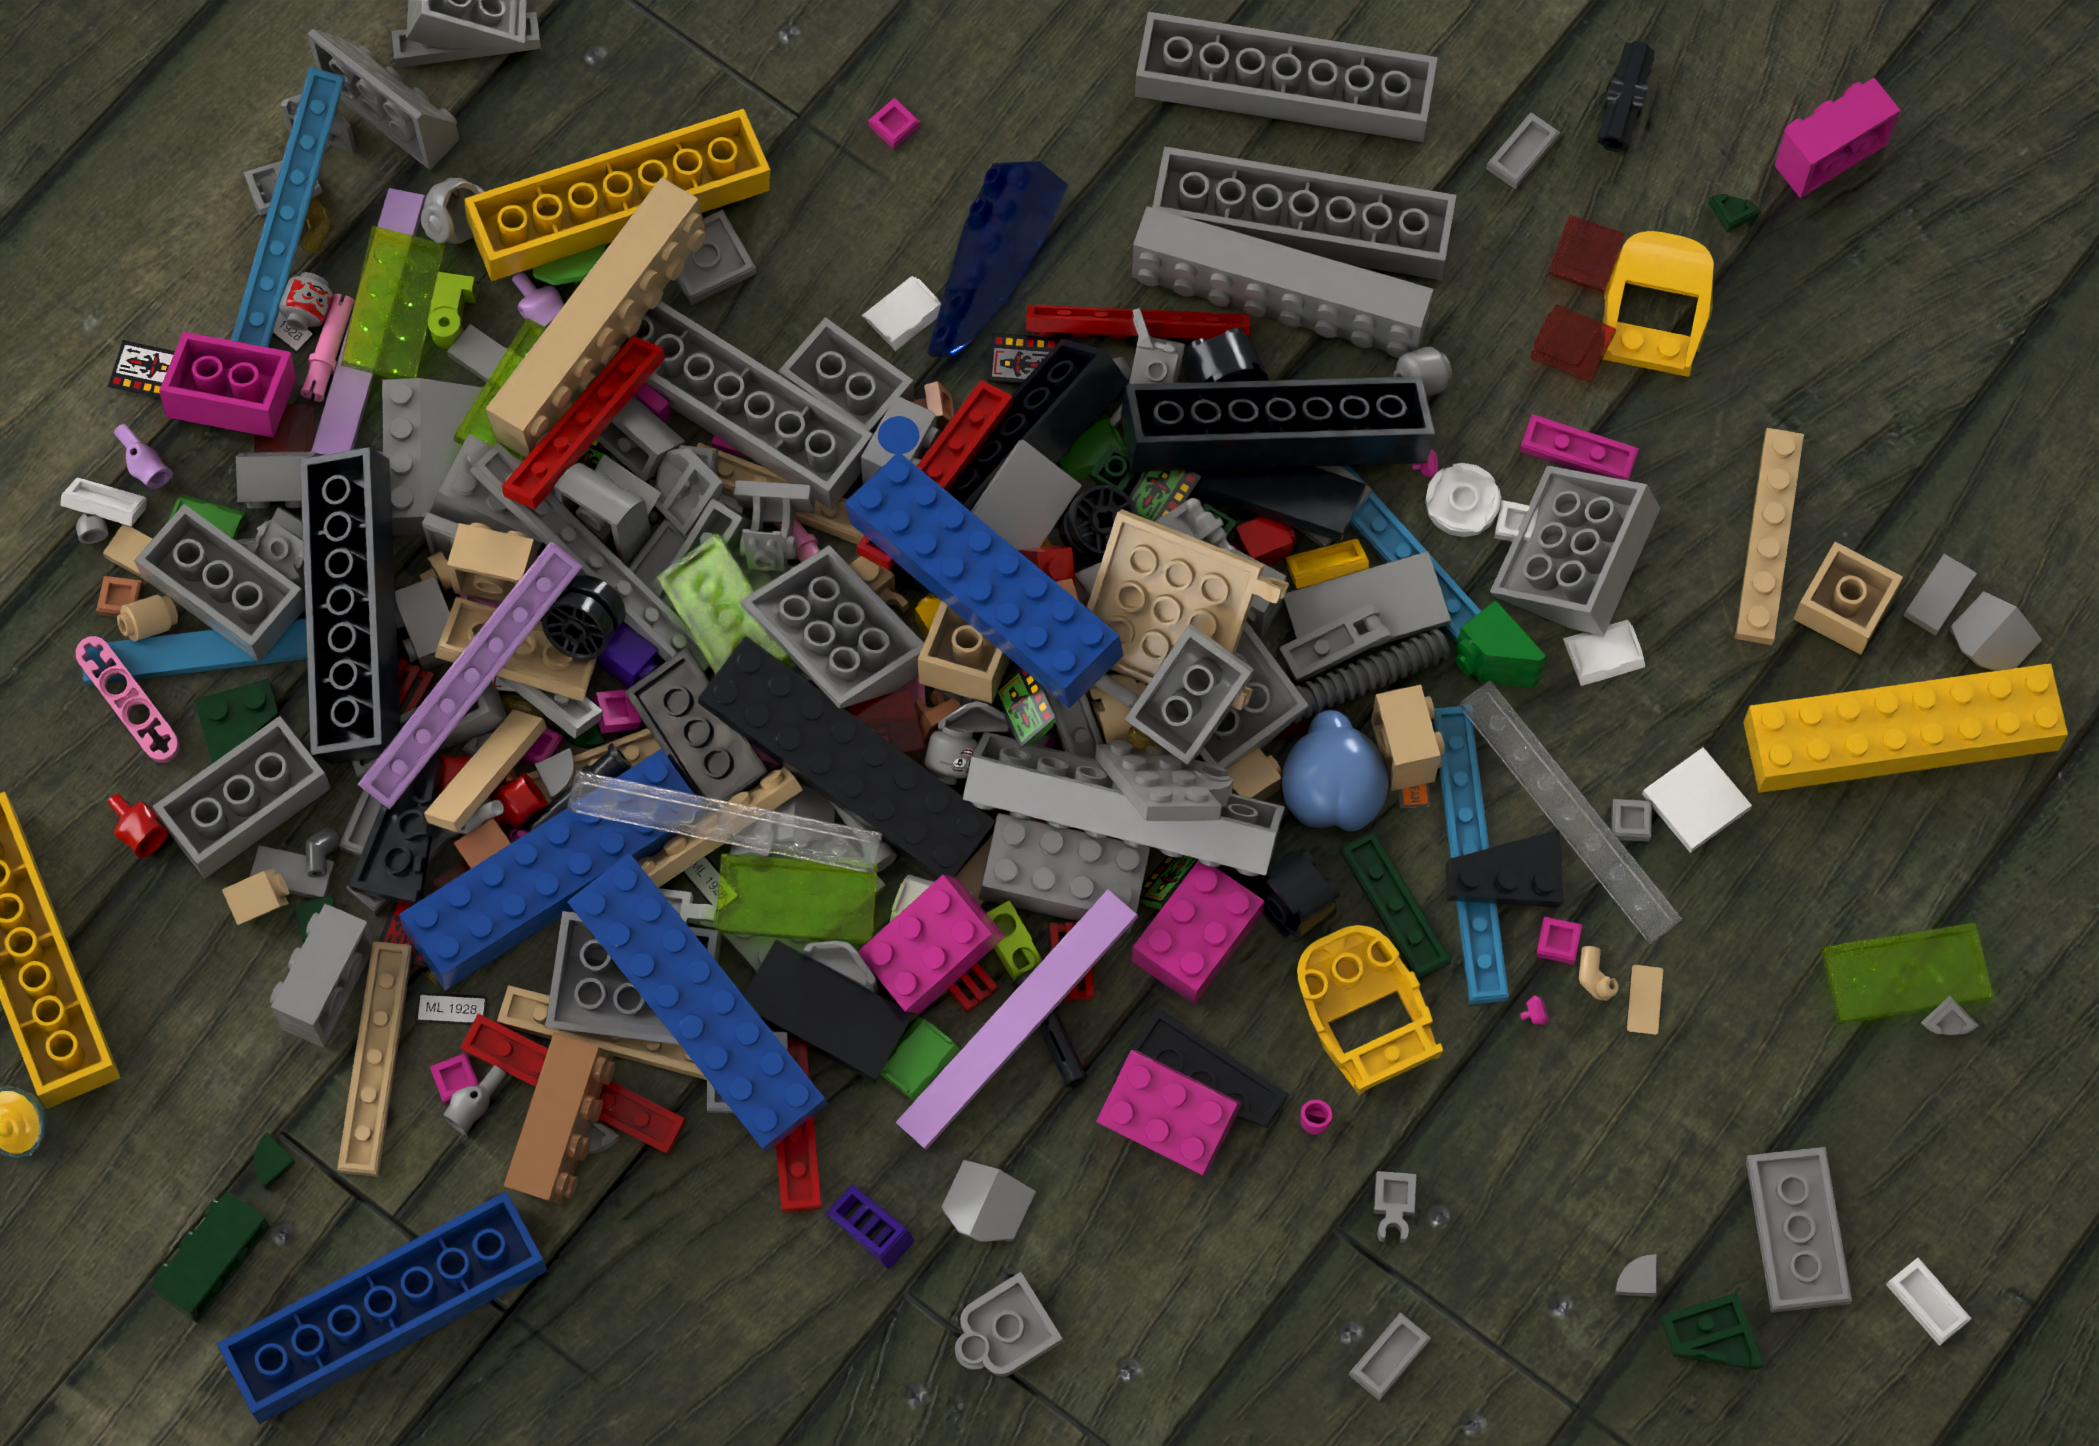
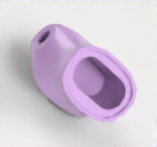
(538, 304)
(142, 460)

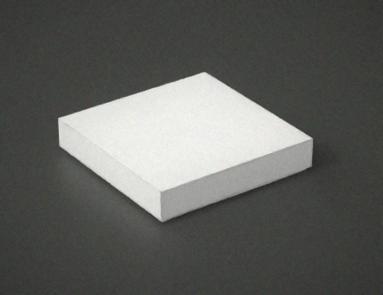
(1696, 799)

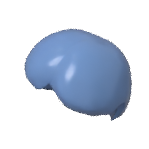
(1335, 775)

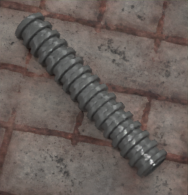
(1373, 672)

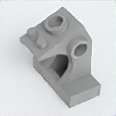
(775, 505)

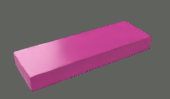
(1578, 449)

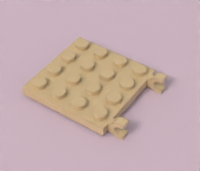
(1162, 582)

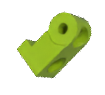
(448, 306)
(1017, 948)

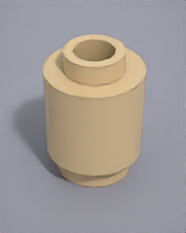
(147, 617)

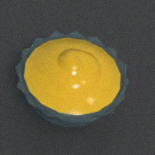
(21, 1122)

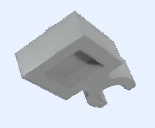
(1394, 1199)

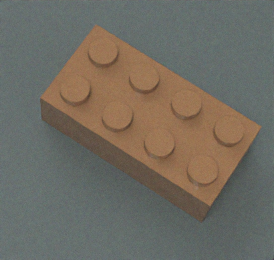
(560, 1119)

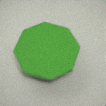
(570, 268)

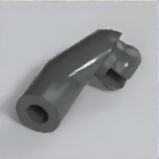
(317, 848)

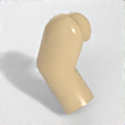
(1592, 979)

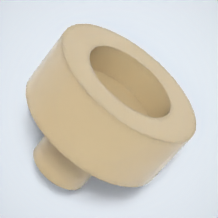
(439, 569)

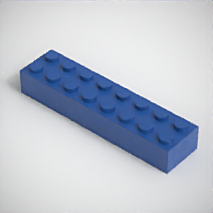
(984, 579)
(529, 882)
(697, 1002)
(382, 1307)

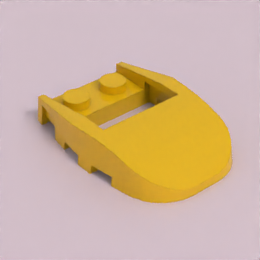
(1668, 265)
(1350, 973)

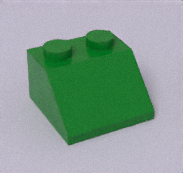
(1498, 650)

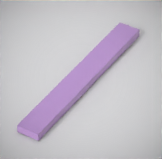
(349, 386)
(470, 675)
(1017, 1019)

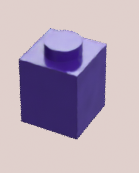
(628, 657)

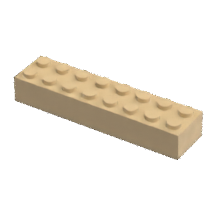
(598, 317)

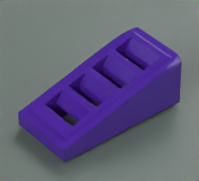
(888, 1243)

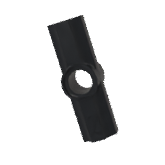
(1626, 96)

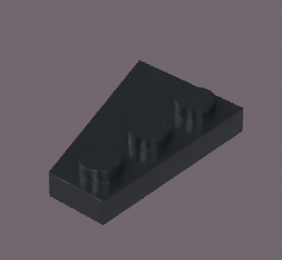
(1510, 873)

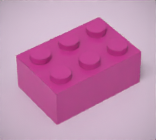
(1836, 136)
(228, 384)
(1197, 931)
(931, 944)
(1169, 1112)

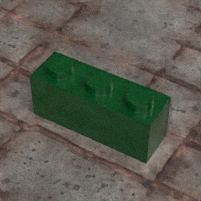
(210, 1255)

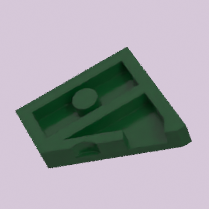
(235, 715)
(1713, 1333)

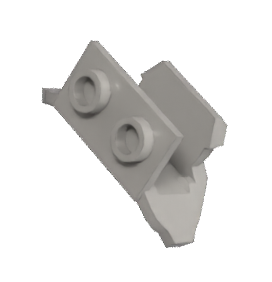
(1154, 361)
(280, 545)

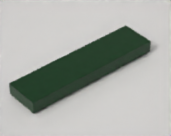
(1395, 905)

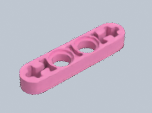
(125, 701)

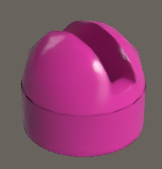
(1314, 1113)

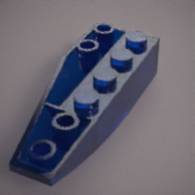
(995, 249)

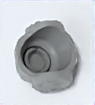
(445, 211)

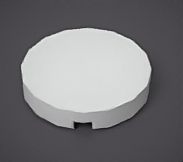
(1463, 500)

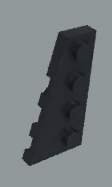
(400, 842)
(1196, 1057)

